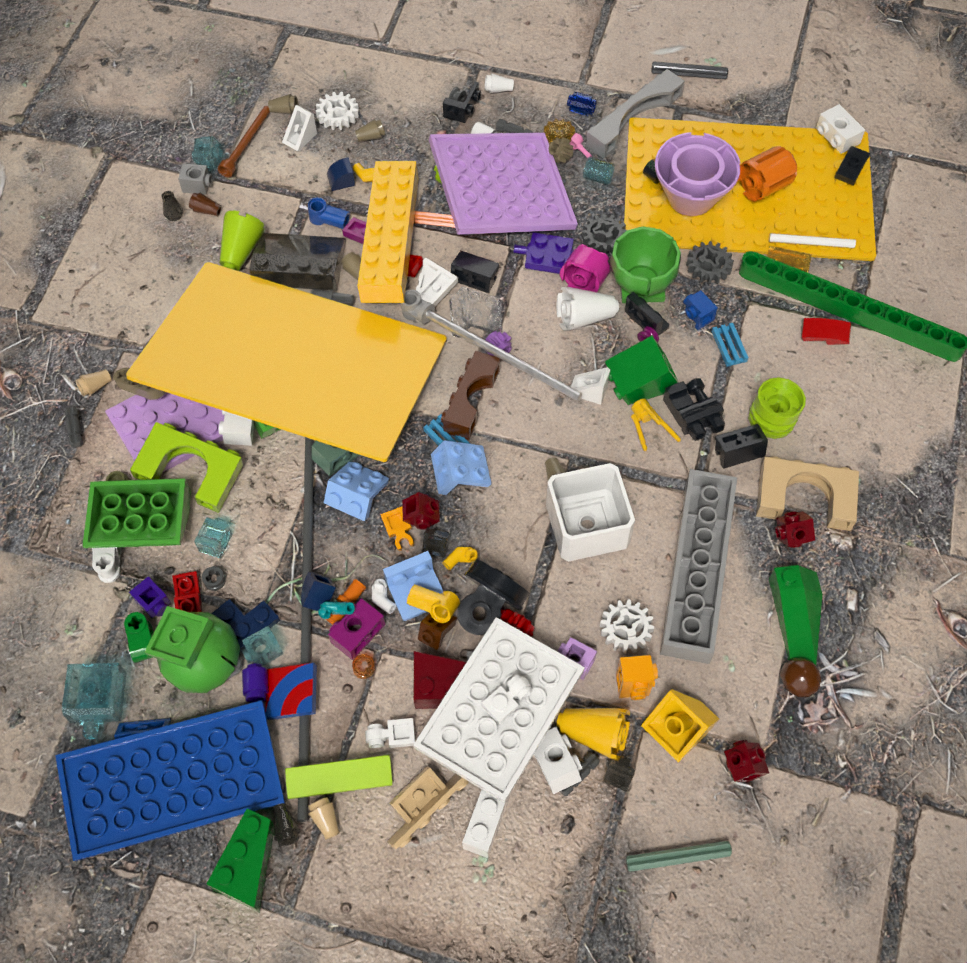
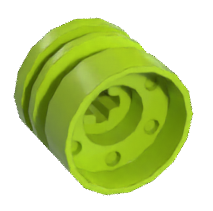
(777, 407)

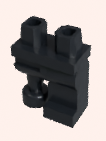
(694, 416)

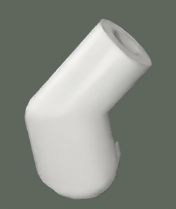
(379, 596)

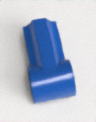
(322, 213)

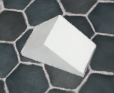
(300, 128)
(592, 384)

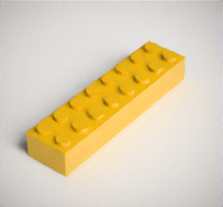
(388, 232)

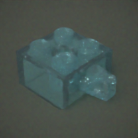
(93, 695)

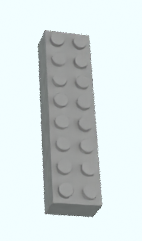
(699, 567)

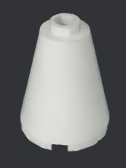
(584, 307)

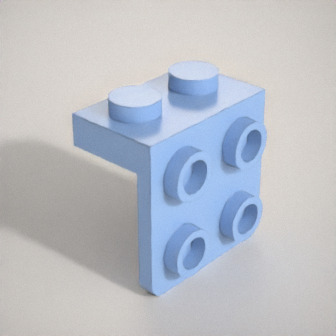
(354, 489)

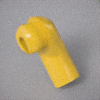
(365, 175)
(460, 555)

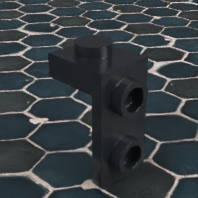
(459, 110)

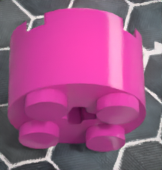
(585, 269)

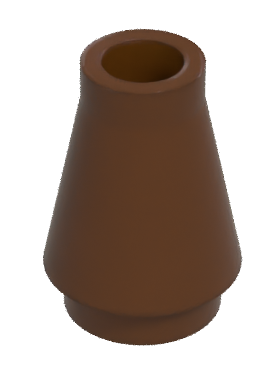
(203, 204)

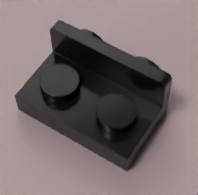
(644, 314)

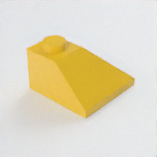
(679, 723)

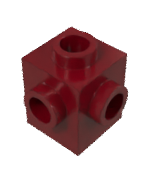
(420, 511)
(795, 529)
(746, 761)

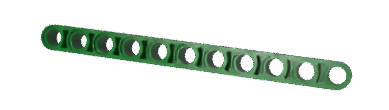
(853, 306)

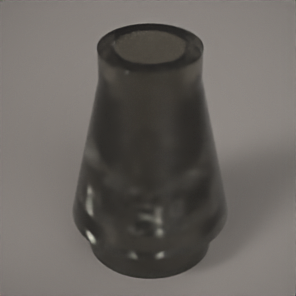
(171, 207)
(285, 827)

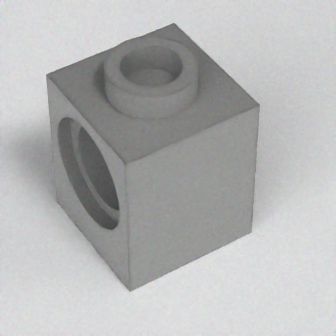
(194, 178)

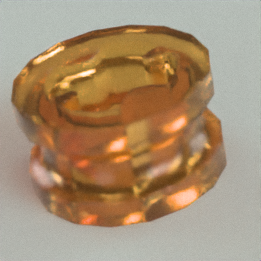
(358, 660)

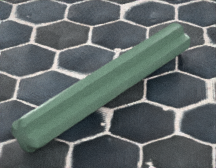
(678, 856)

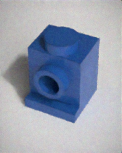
(700, 309)

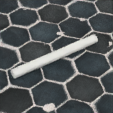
(811, 240)

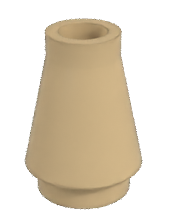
(92, 382)
(324, 817)

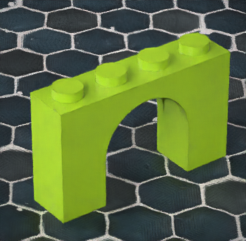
(166, 443)

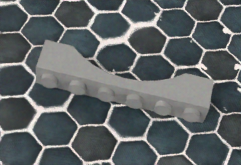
(659, 92)

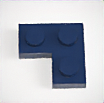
(246, 625)

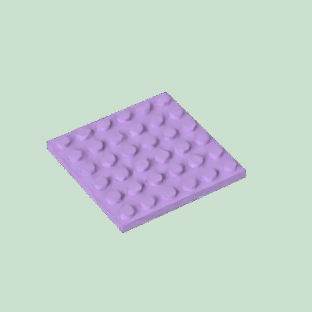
(501, 183)

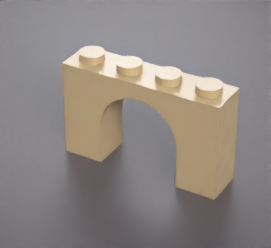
(837, 484)

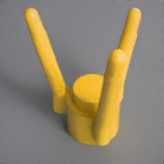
(644, 412)

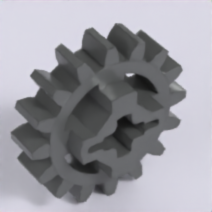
(602, 232)
(709, 262)

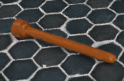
(227, 166)

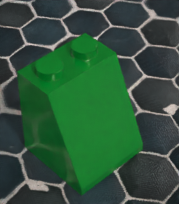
(641, 372)

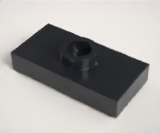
(852, 165)

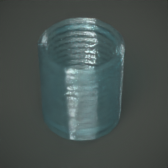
(598, 170)

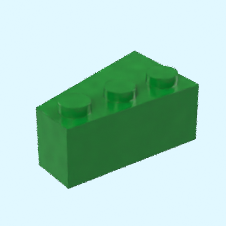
(244, 861)

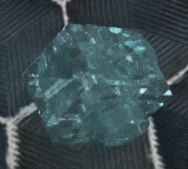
(207, 152)

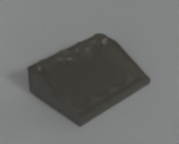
(299, 260)

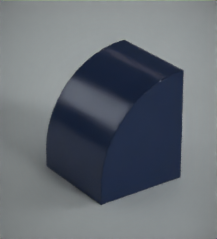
(340, 175)
(316, 590)

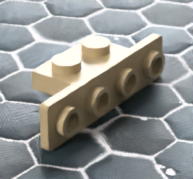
(420, 801)

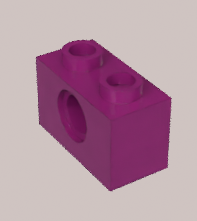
(353, 642)

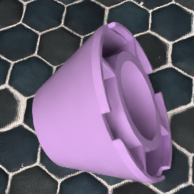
(696, 171)

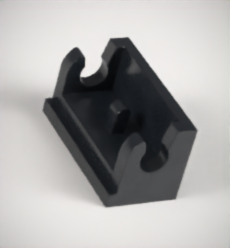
(475, 271)
(741, 445)

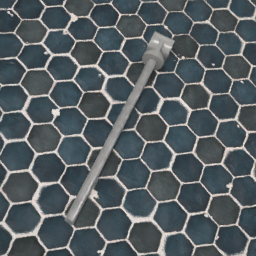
(423, 311)

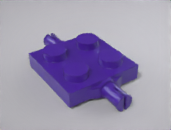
(546, 252)

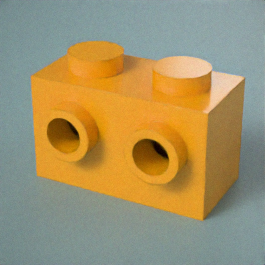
(636, 677)

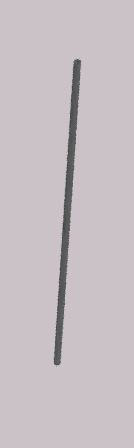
(304, 721)

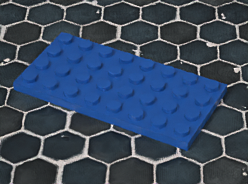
(168, 780)

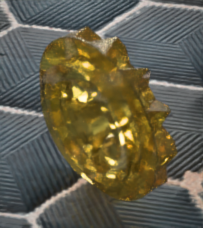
(550, 130)

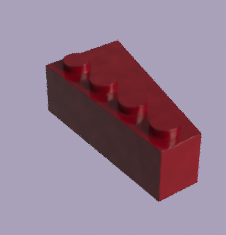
(433, 679)

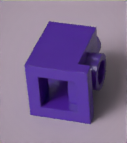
(150, 598)

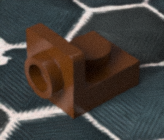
(432, 632)

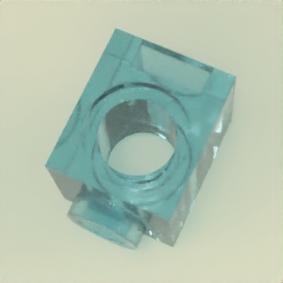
(213, 537)
(262, 637)

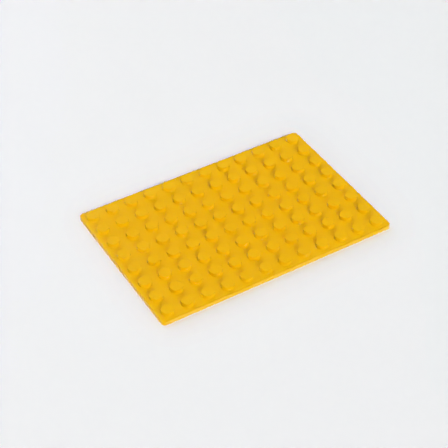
(808, 207)
(291, 360)

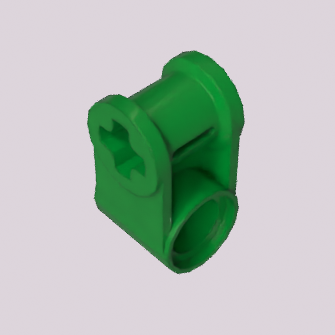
(138, 637)

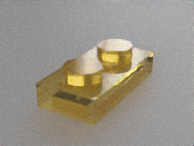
(790, 257)

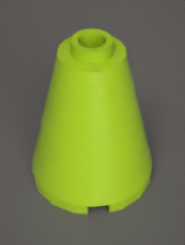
(239, 238)

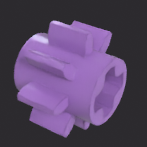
(500, 340)

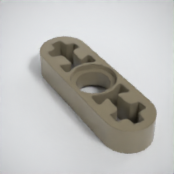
(130, 386)

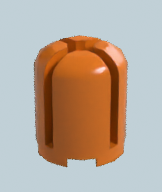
(767, 173)

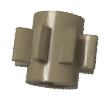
(561, 150)

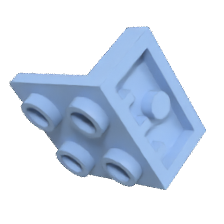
(459, 464)
(404, 575)

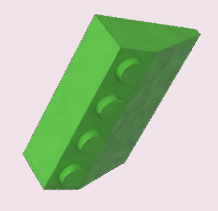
(136, 513)

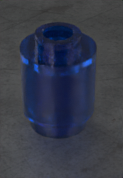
(581, 103)

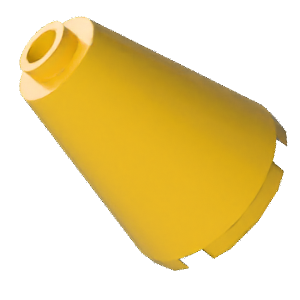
(596, 728)

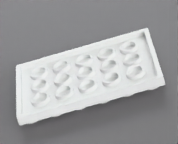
(469, 739)

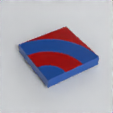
(291, 691)

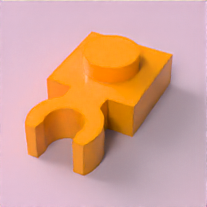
(396, 527)

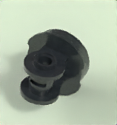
(491, 594)

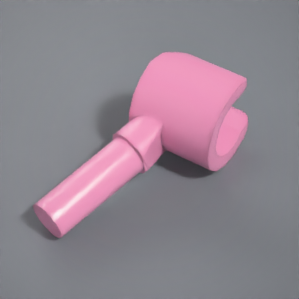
(576, 141)

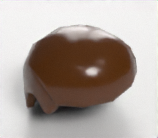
(800, 677)

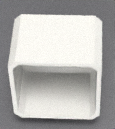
(594, 496)

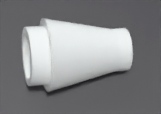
(496, 83)

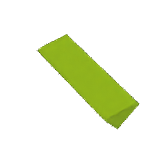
(338, 776)

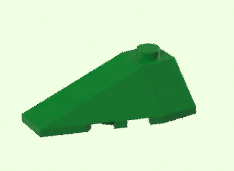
(798, 609)

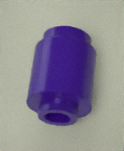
(255, 683)

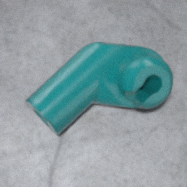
(335, 608)

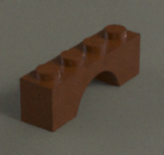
(480, 374)

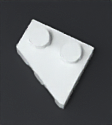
(435, 282)

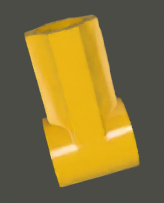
(439, 605)

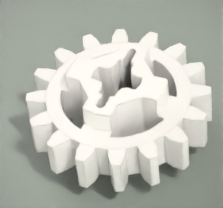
(337, 110)
(620, 634)

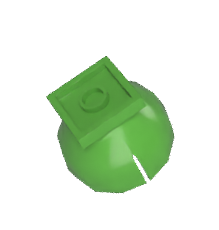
(645, 263)
(191, 650)

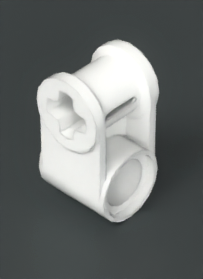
(107, 563)

